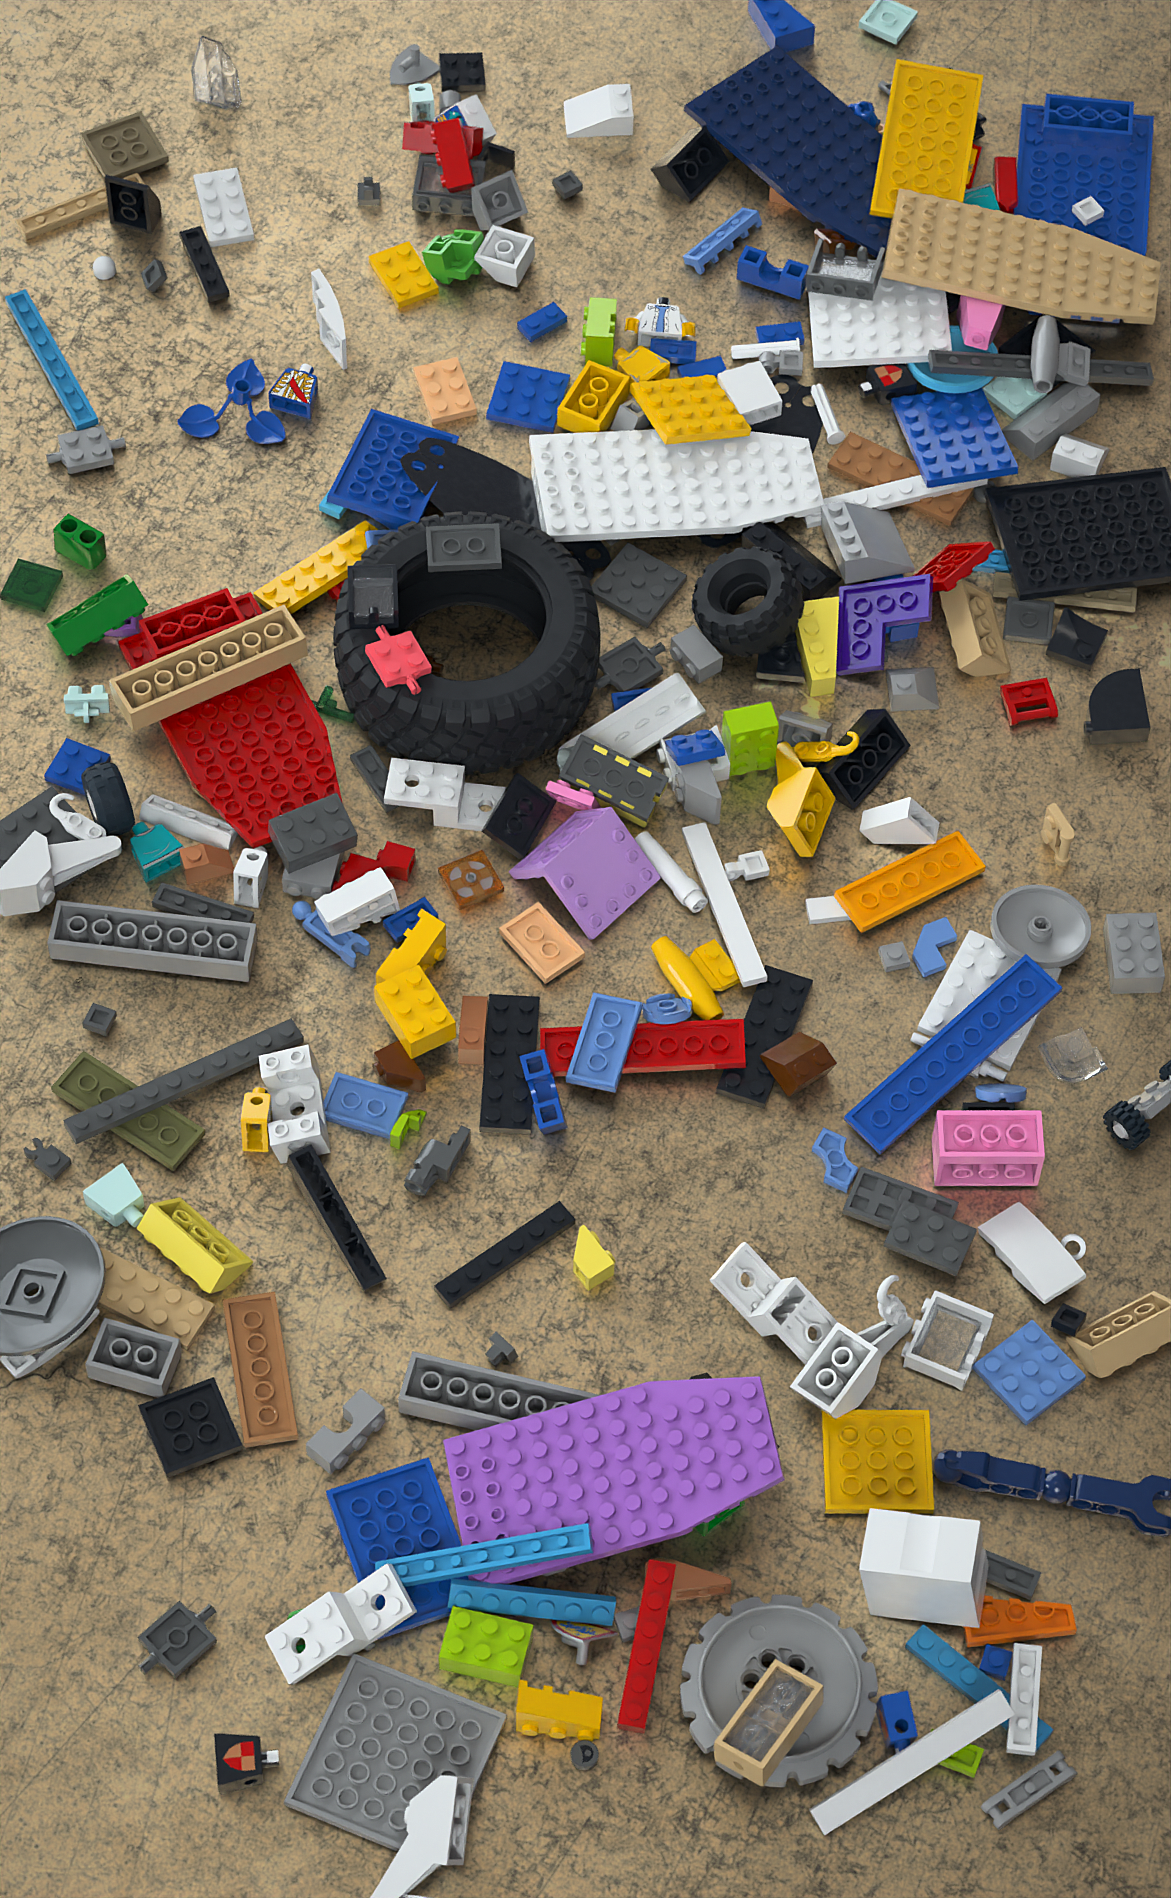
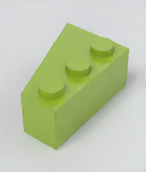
(599, 331)

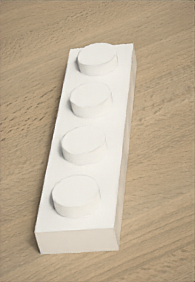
(1024, 1699)

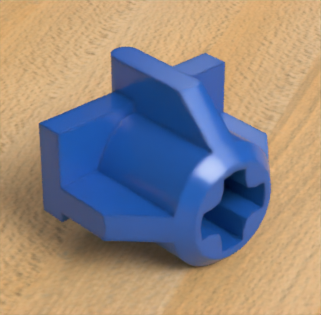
(866, 111)

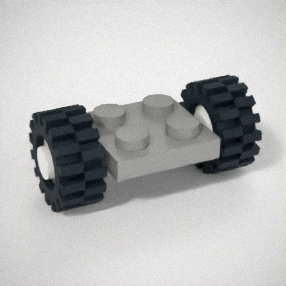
(1127, 1118)

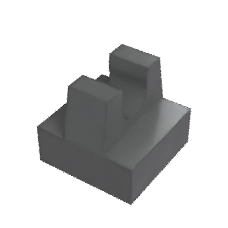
(368, 193)
(500, 1350)

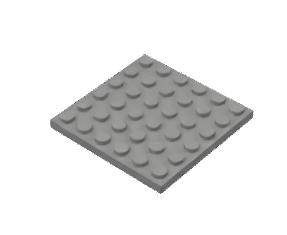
(384, 1746)

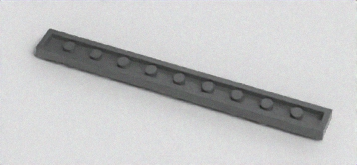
(1019, 367)
(182, 1081)

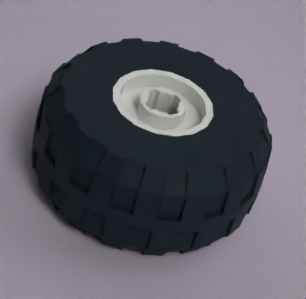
(108, 798)

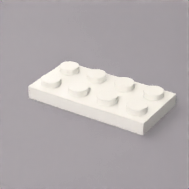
(223, 207)

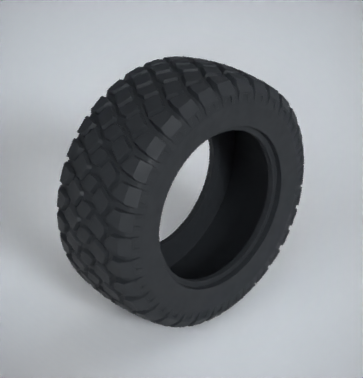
(493, 718)

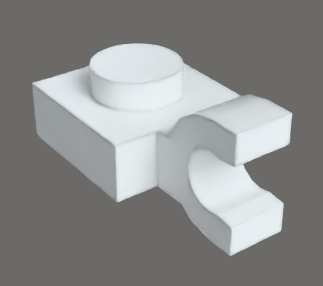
(750, 865)

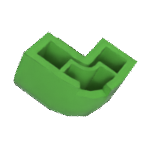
(453, 255)

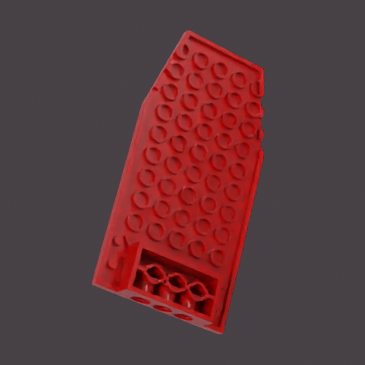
(249, 747)

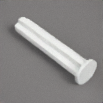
(757, 349)
(827, 415)

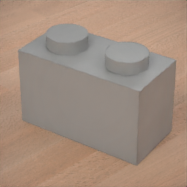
(696, 654)

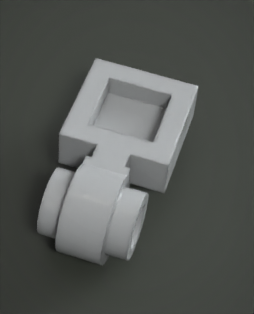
(788, 362)

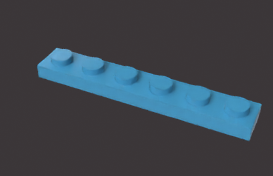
(532, 1602)
(962, 1673)

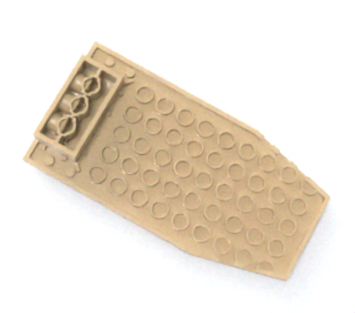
(1017, 261)

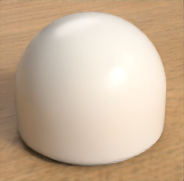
(104, 268)
(1080, 1240)

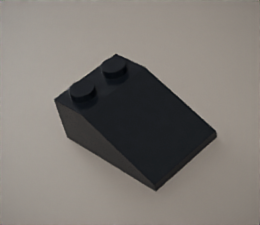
(132, 204)

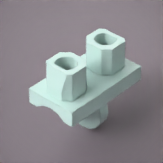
(86, 704)

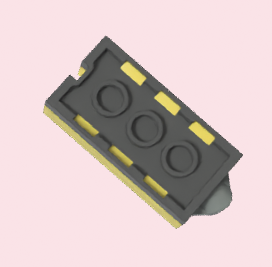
(612, 779)

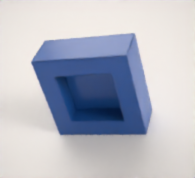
(995, 1662)

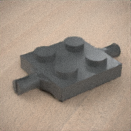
(630, 665)
(177, 1639)

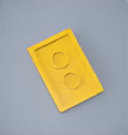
(403, 274)

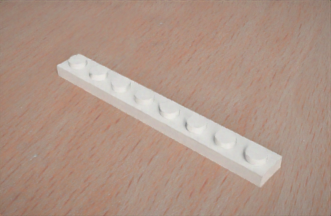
(892, 495)

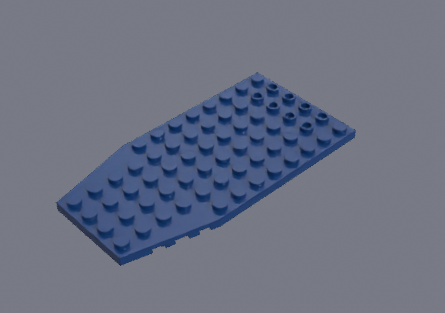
(1082, 151)

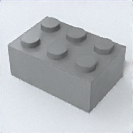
(1133, 953)
(133, 1358)

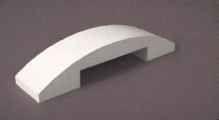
(22, 1365)

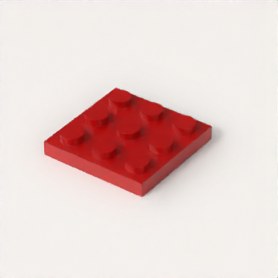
(955, 563)

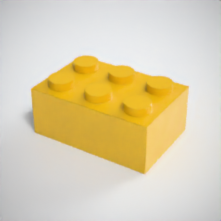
(593, 399)
(415, 1011)

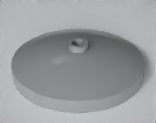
(1042, 924)

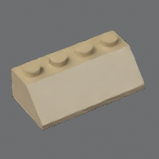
(974, 630)
(1124, 1335)

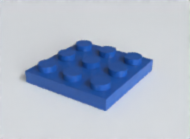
(528, 396)

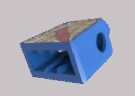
(295, 391)

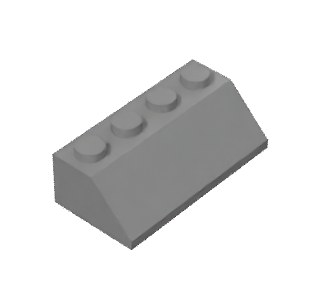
(1052, 417)

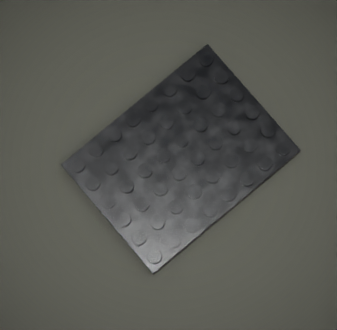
(1085, 532)

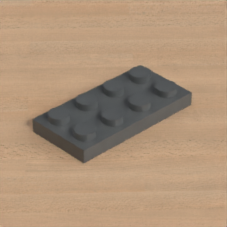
(879, 1197)

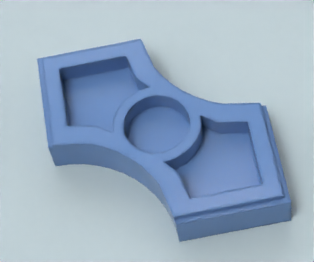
(839, 1170)

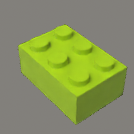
(750, 737)
(486, 1646)

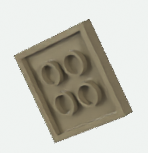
(124, 146)

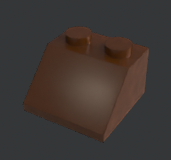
(798, 1062)

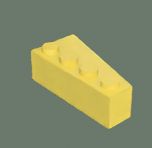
(818, 644)

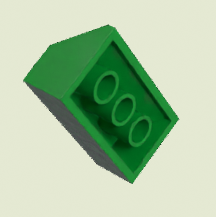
(97, 615)

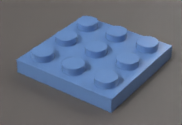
(1029, 1372)

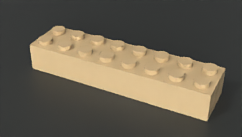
(208, 667)

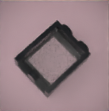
(373, 596)

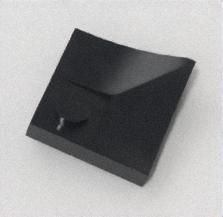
(1076, 640)

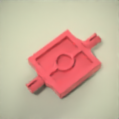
(398, 659)

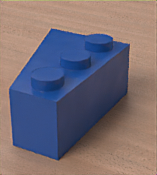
(781, 24)

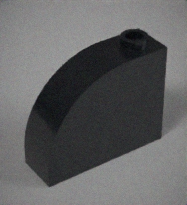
(1117, 710)

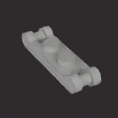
(1028, 1789)

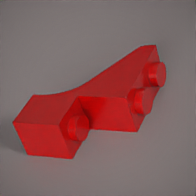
(395, 860)

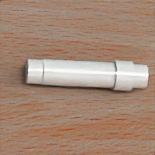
(684, 888)

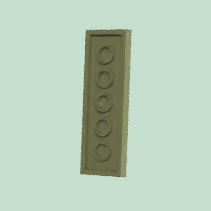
(159, 1133)

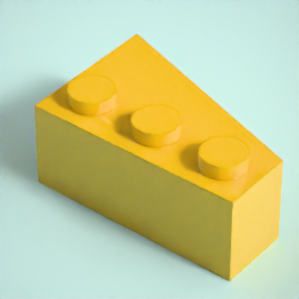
(558, 1713)

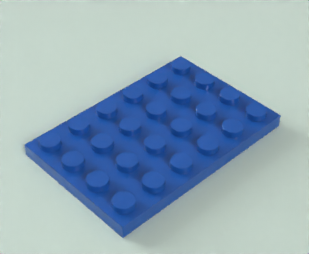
(954, 437)
(373, 474)
(395, 1518)

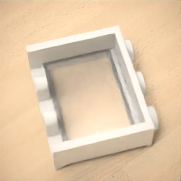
(947, 1339)

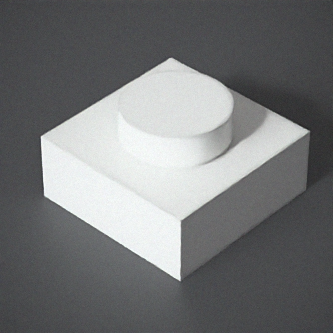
(1088, 210)

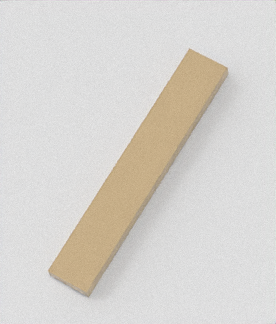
(66, 211)

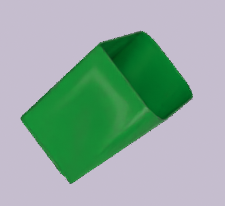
(74, 528)

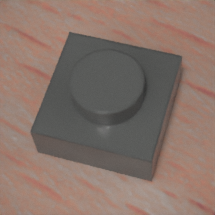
(567, 184)
(154, 275)
(99, 1019)

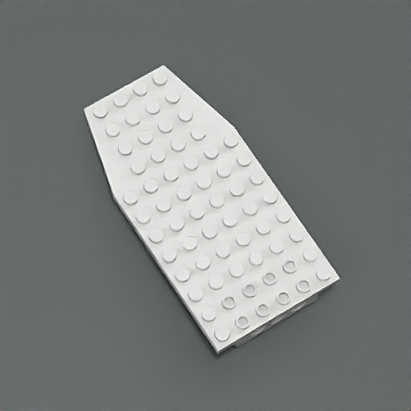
(644, 489)

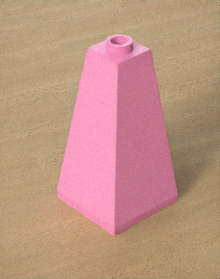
(979, 321)

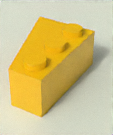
(422, 947)

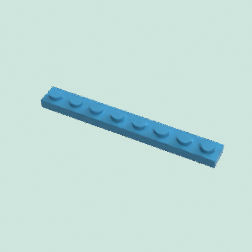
(51, 360)
(492, 1555)

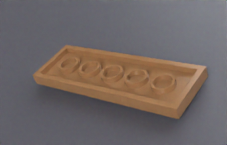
(877, 465)
(260, 1369)

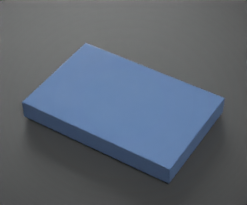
(363, 1105)

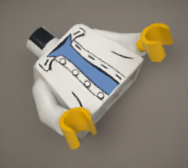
(660, 322)

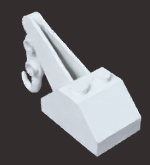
(36, 867)
(848, 1362)
(436, 1837)

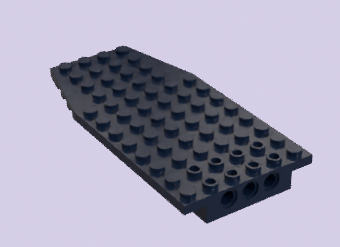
(799, 143)

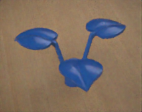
(244, 383)

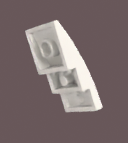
(329, 318)
(1031, 1252)

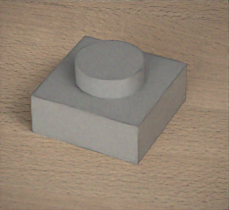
(894, 956)
(626, 1623)

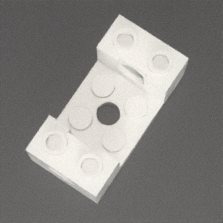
(294, 1082)

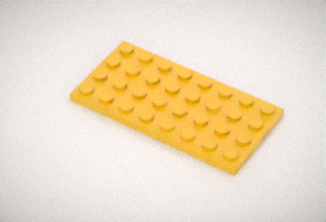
(926, 134)

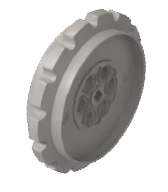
(796, 1636)

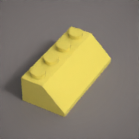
(193, 1244)

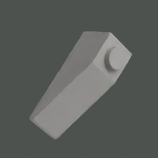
(630, 417)

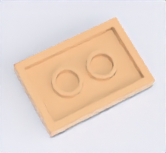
(444, 391)
(542, 942)

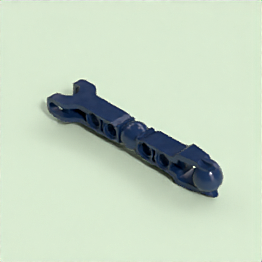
(991, 1474)

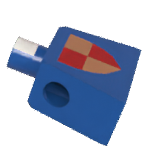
(896, 1712)

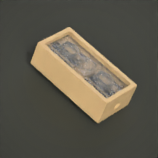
(768, 1722)

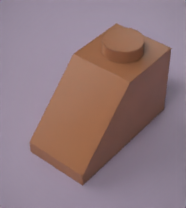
(204, 863)

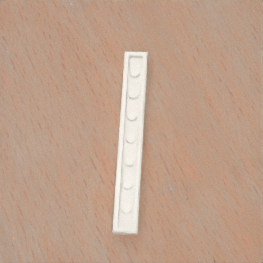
(724, 905)
(911, 1762)

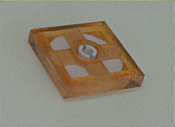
(471, 879)

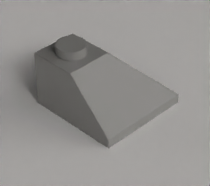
(912, 689)

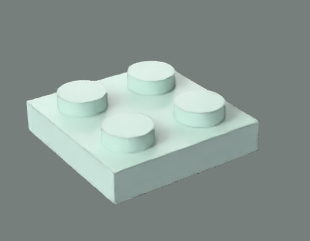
(888, 20)
(1013, 395)

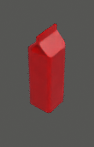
(1005, 183)

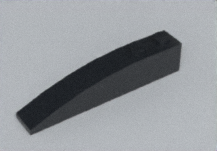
(334, 1217)

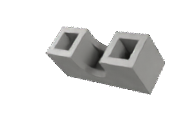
(332, 1448)

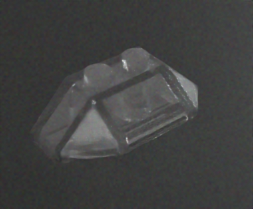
(215, 76)

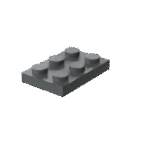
(463, 547)
(930, 1237)

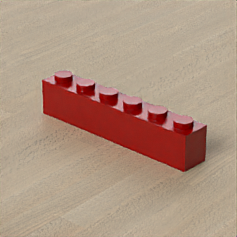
(646, 1646)

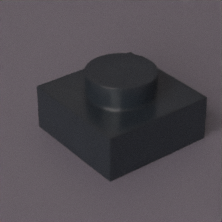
(1068, 1320)

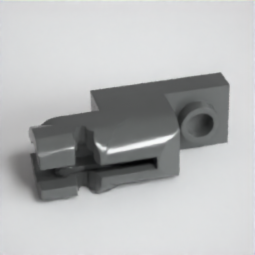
(437, 1161)

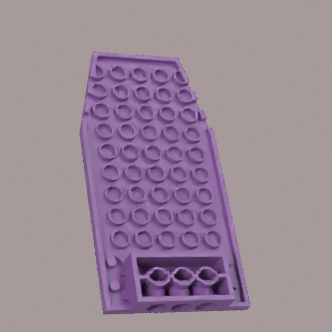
(625, 1462)

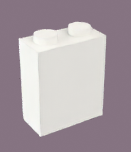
(751, 392)

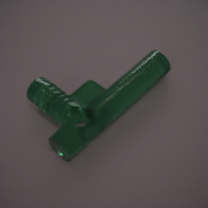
(330, 706)

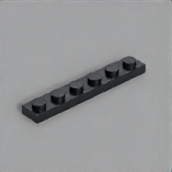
(504, 1254)

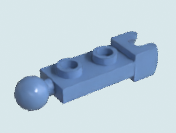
(343, 944)

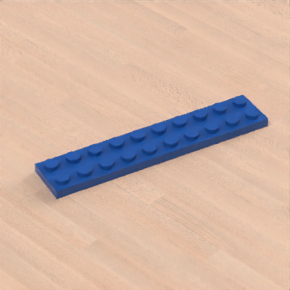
(952, 1054)

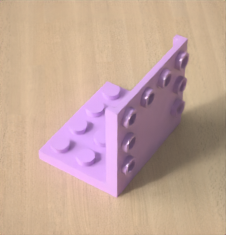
(591, 868)

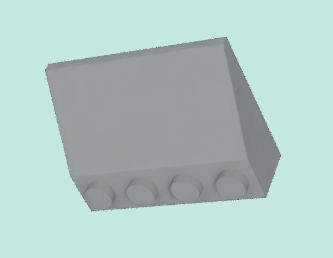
(864, 542)

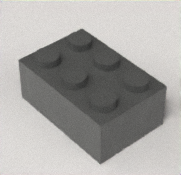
(312, 833)

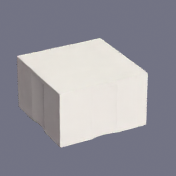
(924, 1568)

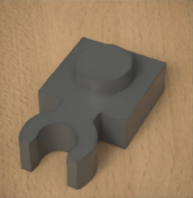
(49, 1161)

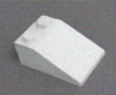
(600, 112)

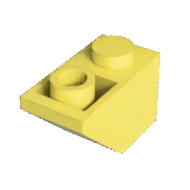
(591, 1261)

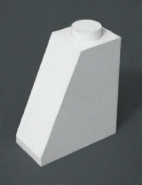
(899, 824)

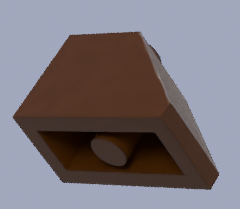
(398, 1068)

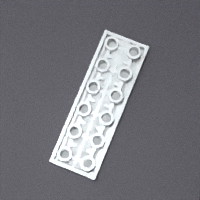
(646, 718)

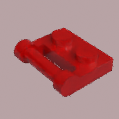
(1028, 694)

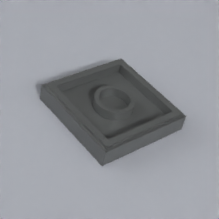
(1028, 621)

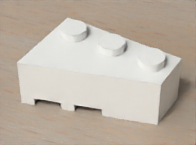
(357, 903)

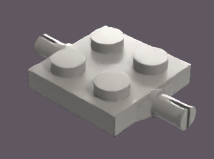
(85, 449)

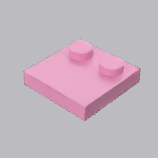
(564, 794)

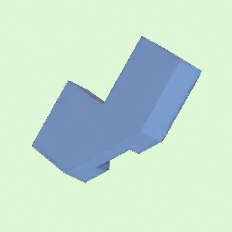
(932, 937)

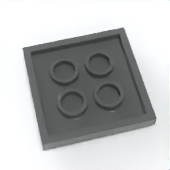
(638, 585)

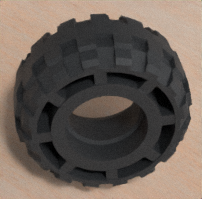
(732, 582)

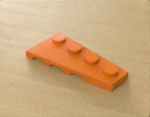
(1020, 1621)

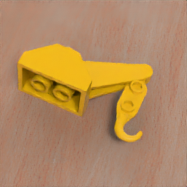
(802, 797)

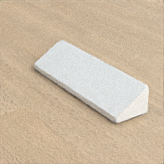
(187, 822)

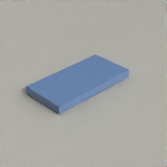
(604, 1042)

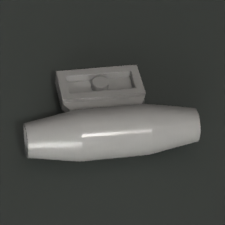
(1051, 357)

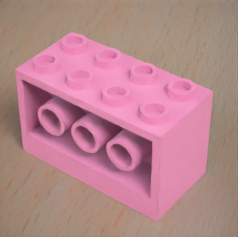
(988, 1147)

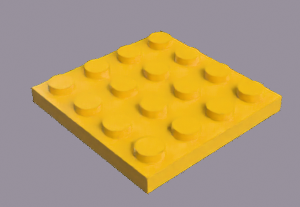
(689, 409)
(877, 1462)

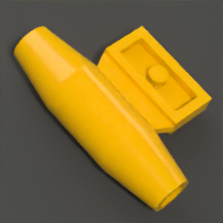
(698, 975)

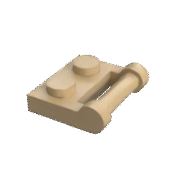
(1057, 833)

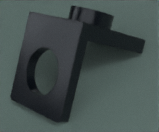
(498, 155)

